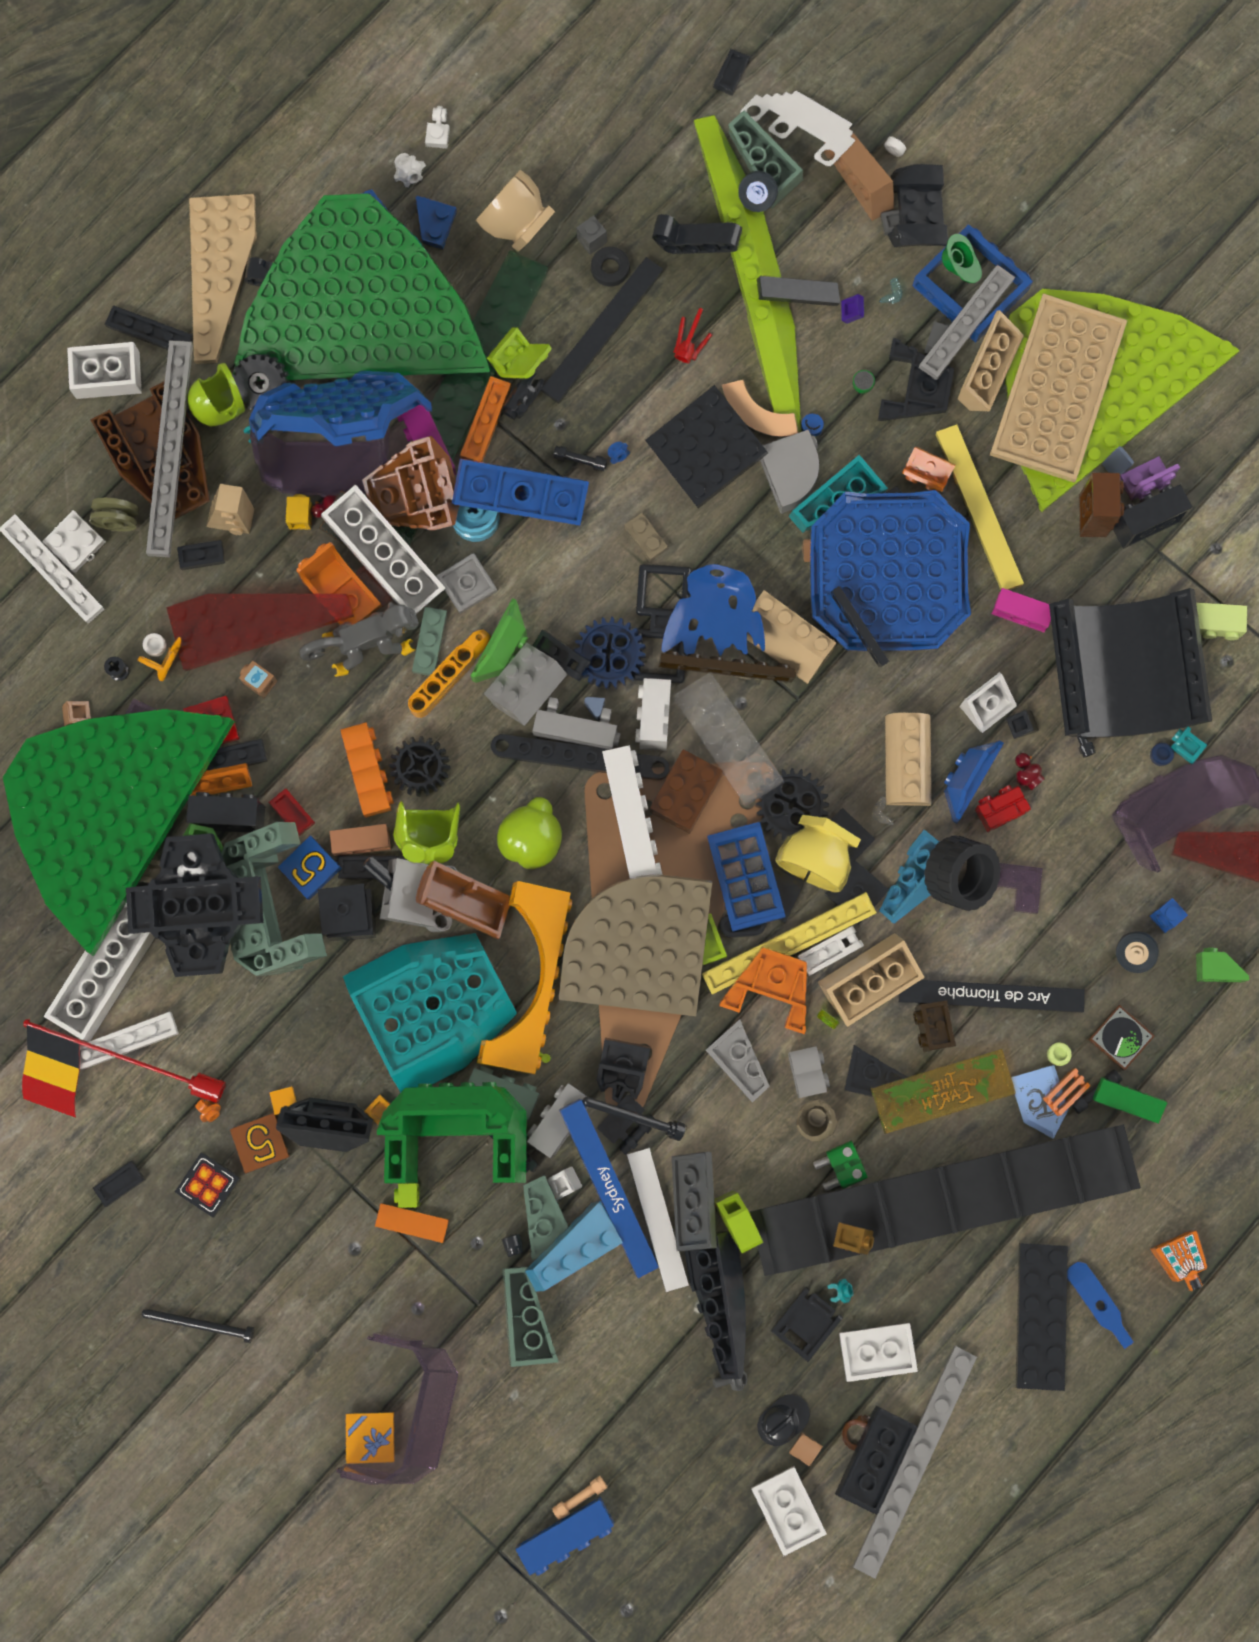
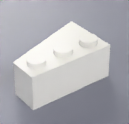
(653, 714)

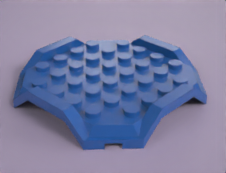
(338, 408)
(898, 566)

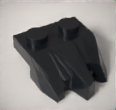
(622, 1068)

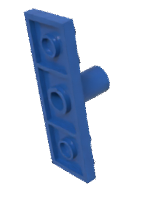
(520, 492)

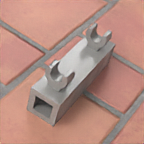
(576, 730)

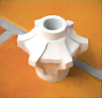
(408, 169)

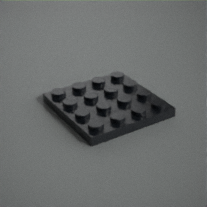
(706, 446)

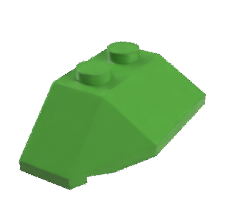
(503, 645)

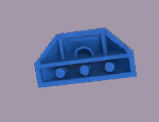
(968, 777)

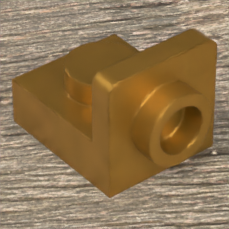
(854, 1238)

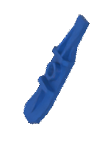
(1091, 1292)

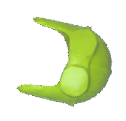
(426, 834)

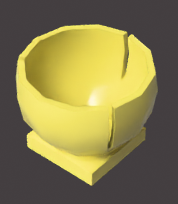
(820, 849)

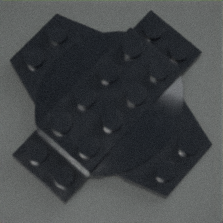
(194, 905)

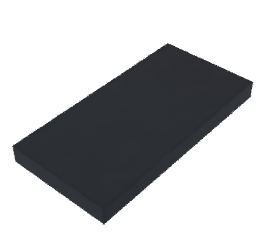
(876, 1460)

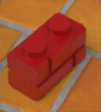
(1002, 808)

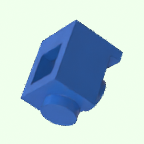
(1168, 915)

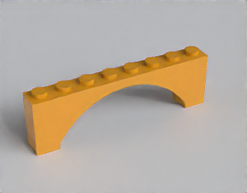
(546, 915)

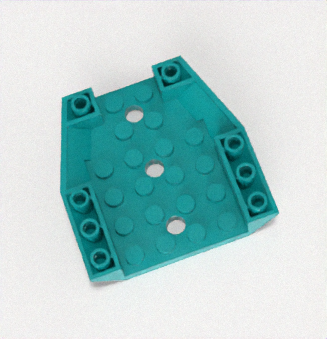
(429, 1041)

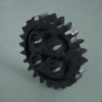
(802, 787)

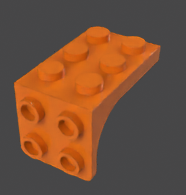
(330, 574)

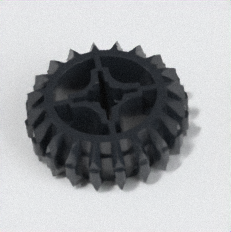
(411, 770)

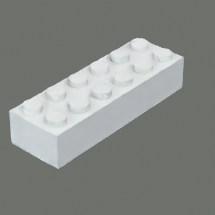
(382, 550)
(630, 812)
(98, 980)

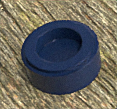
(1161, 754)

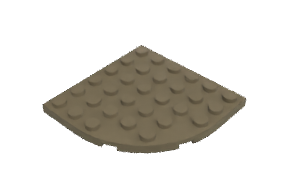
(639, 945)

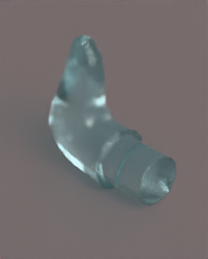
(896, 295)

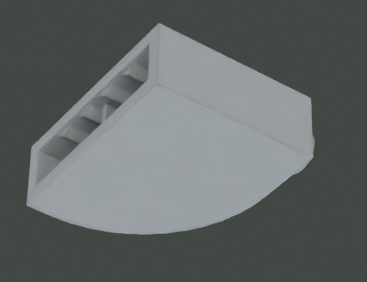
(791, 469)

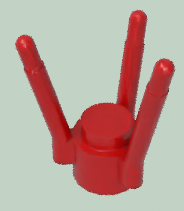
(685, 351)

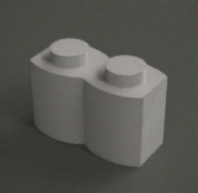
(808, 1072)

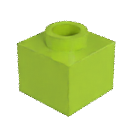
(407, 1195)

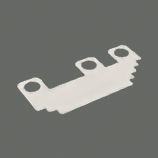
(810, 116)

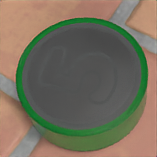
(863, 381)

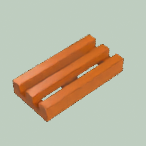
(1073, 1073)

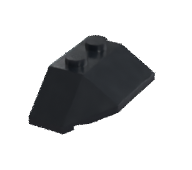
(325, 1124)

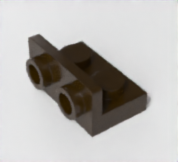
(934, 1026)

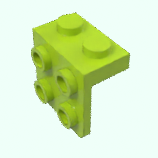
(517, 357)

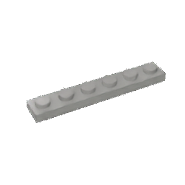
(966, 322)

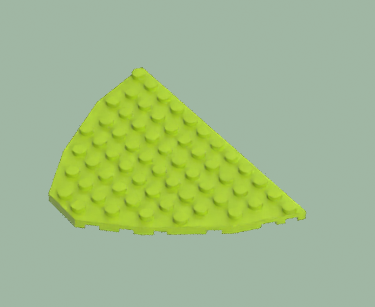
(1153, 370)

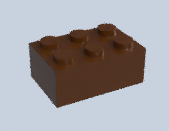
(1100, 504)
(686, 791)

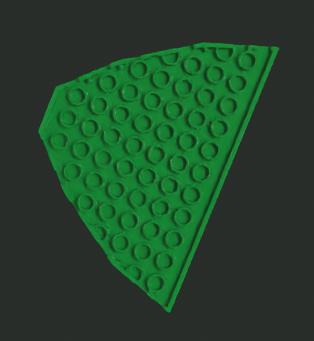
(357, 298)
(99, 804)

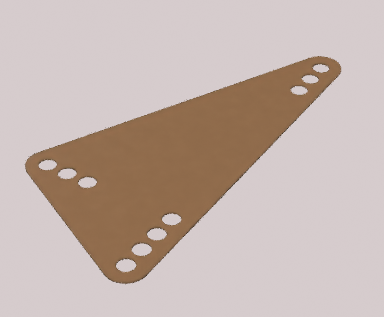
(679, 856)

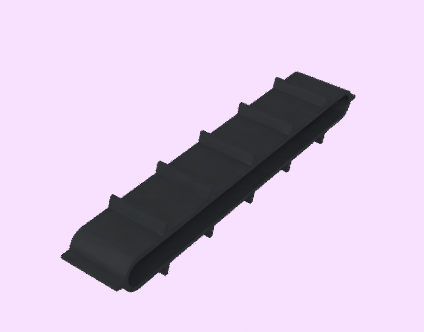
(948, 1198)

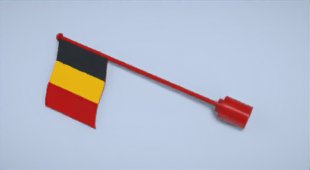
(54, 1070)

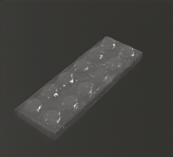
(728, 739)

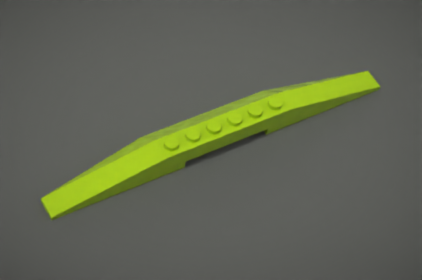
(768, 320)

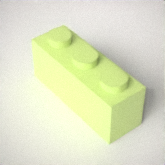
(1222, 620)

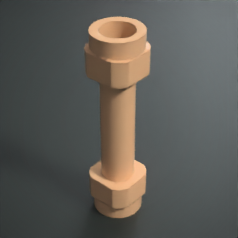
(562, 1509)

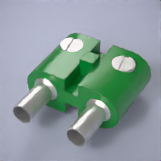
(846, 1165)

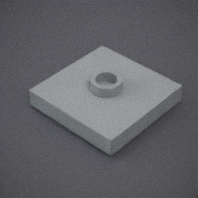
(467, 583)

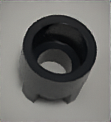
(512, 1245)

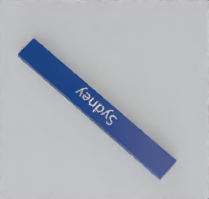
(608, 1187)

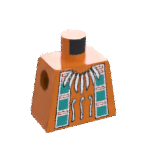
(1182, 1258)

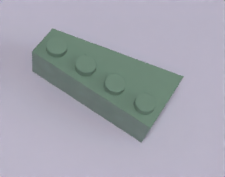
(764, 154)

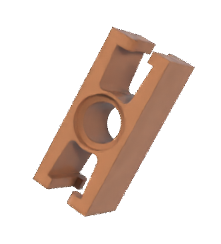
(360, 840)

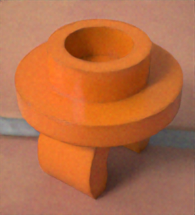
(208, 1109)

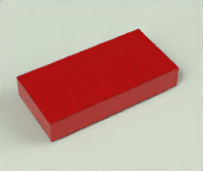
(291, 811)

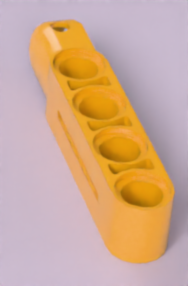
(474, 648)

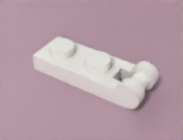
(830, 951)

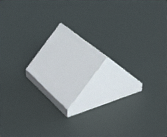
(989, 703)

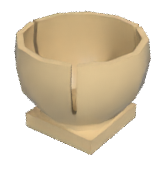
(516, 212)

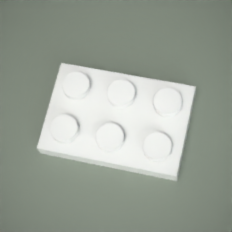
(878, 1352)
(788, 1510)

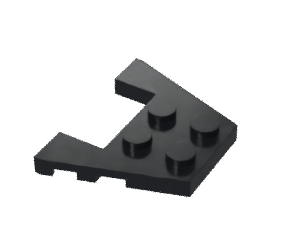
(923, 392)

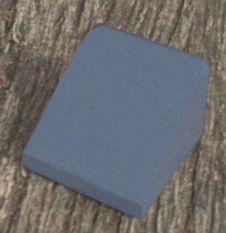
(1118, 461)

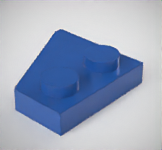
(434, 221)

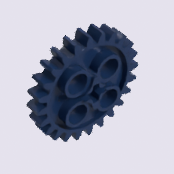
(629, 653)

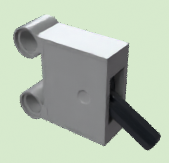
(400, 893)

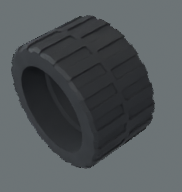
(980, 877)

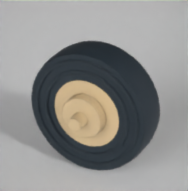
(1137, 952)

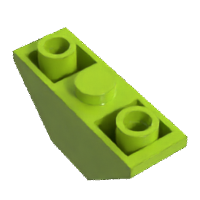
(738, 1221)

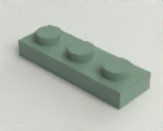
(429, 641)

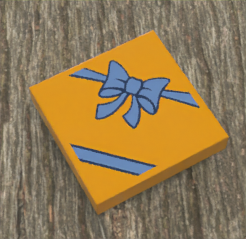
(370, 1437)

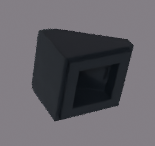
(1022, 724)

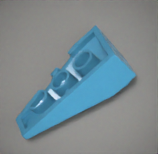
(910, 886)

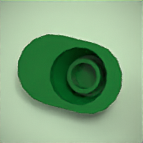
(961, 260)

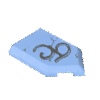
(1030, 1090)

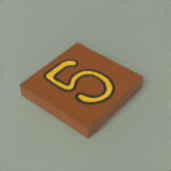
(259, 1143)

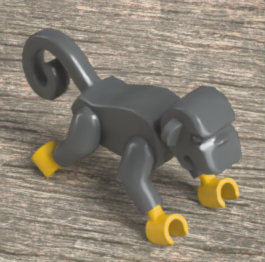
(363, 635)

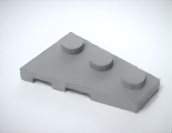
(737, 1059)

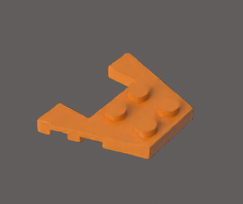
(775, 977)

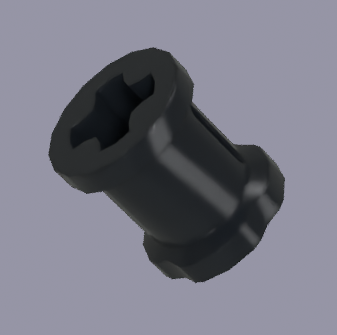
(110, 668)

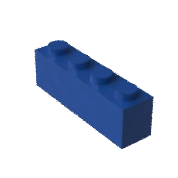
(564, 1536)

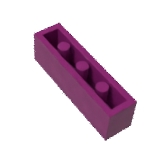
(421, 425)

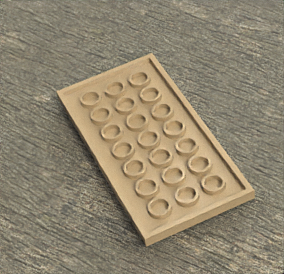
(1058, 388)

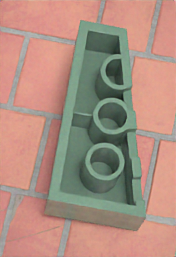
(526, 1327)

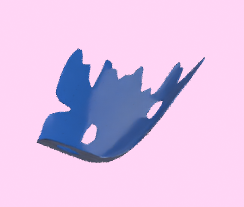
(714, 615)

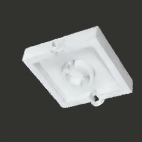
(74, 541)

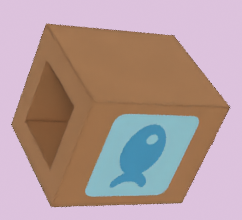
(257, 679)

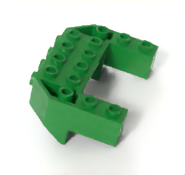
(454, 1112)

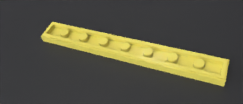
(979, 508)
(793, 939)

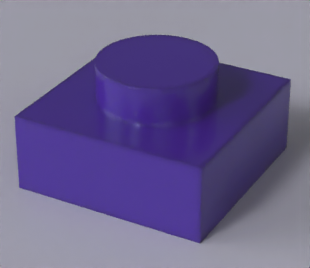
(852, 308)

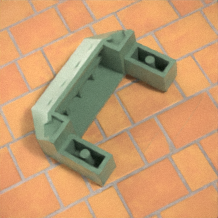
(260, 945)

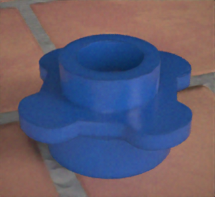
(618, 452)

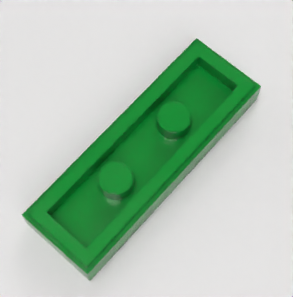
(1130, 1100)

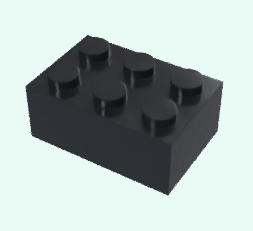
(1152, 515)
(226, 812)

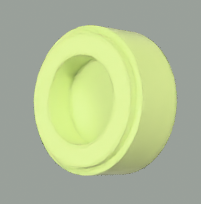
(1059, 1054)

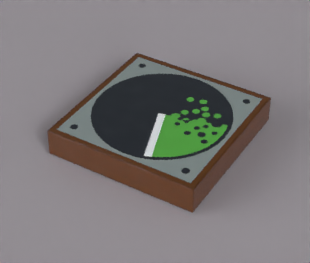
(1121, 1037)

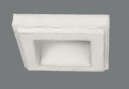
(564, 1183)

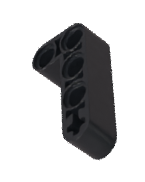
(695, 237)

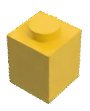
(299, 512)

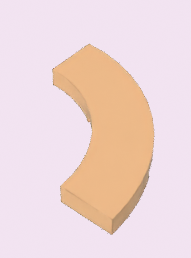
(756, 417)

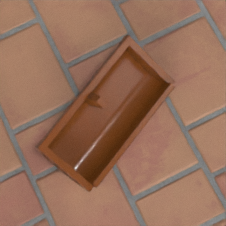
(463, 899)

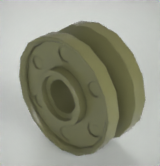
(114, 514)

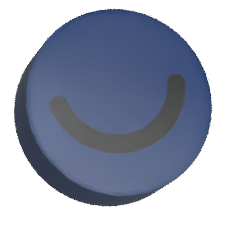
(812, 423)

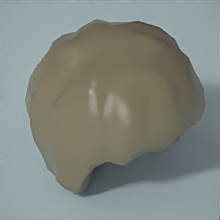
(816, 1120)

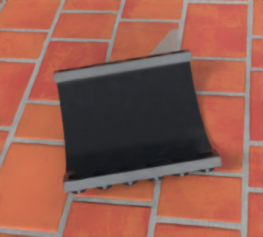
(1130, 666)

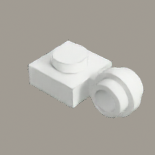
(437, 133)

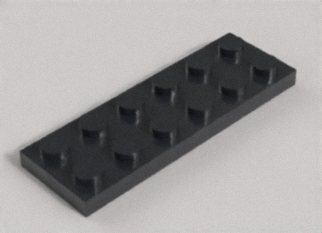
(1041, 1317)

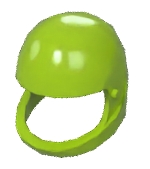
(215, 399)

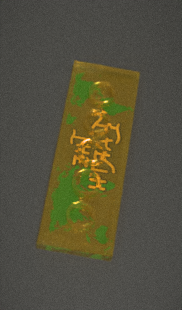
(943, 1091)

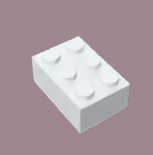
(104, 370)

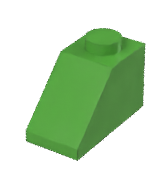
(1218, 967)

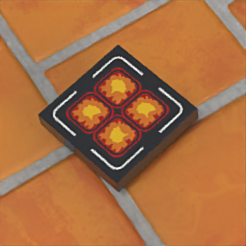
(207, 1185)

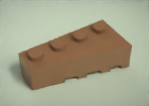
(865, 178)

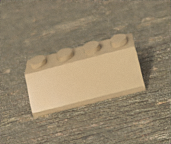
(990, 364)
(791, 638)
(871, 979)

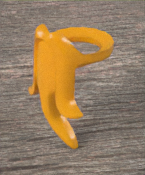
(163, 669)

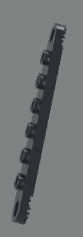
(570, 755)

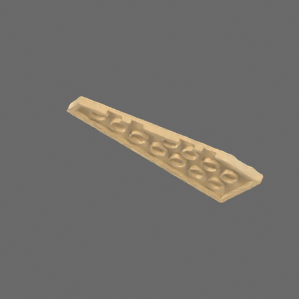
(220, 249)

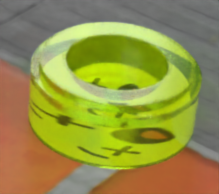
(827, 1019)

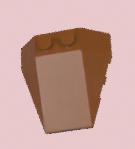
(415, 487)

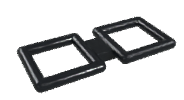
(659, 616)

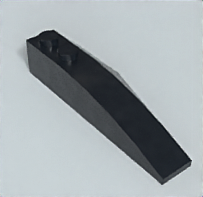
(719, 1286)

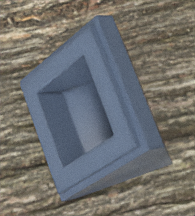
(595, 706)

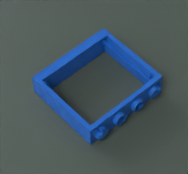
(948, 305)

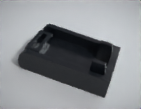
(810, 1321)

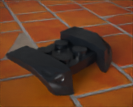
(919, 206)

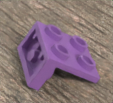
(1147, 477)

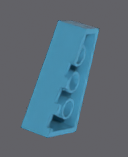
(580, 1244)

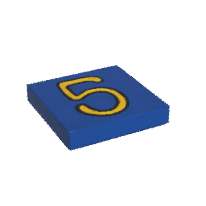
(309, 867)

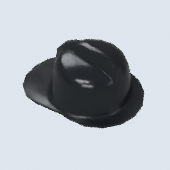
(783, 1420)

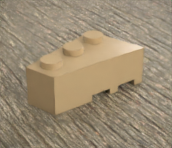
(231, 510)

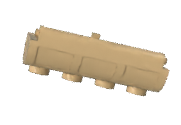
(908, 759)

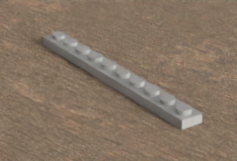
(169, 449)
(914, 1462)

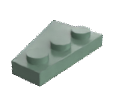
(543, 1216)

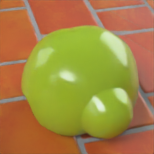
(530, 834)

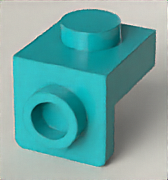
(1187, 745)

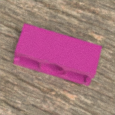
(1022, 610)

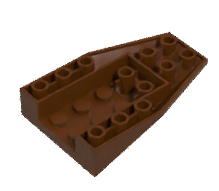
(133, 445)

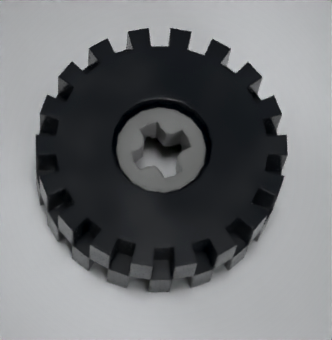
(258, 365)

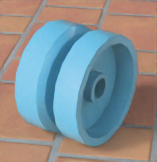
(476, 526)

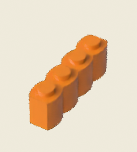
(366, 769)

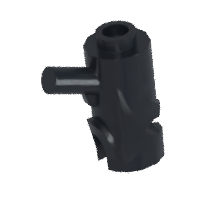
(522, 397)

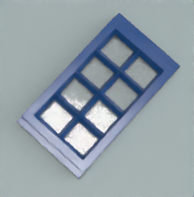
(746, 876)

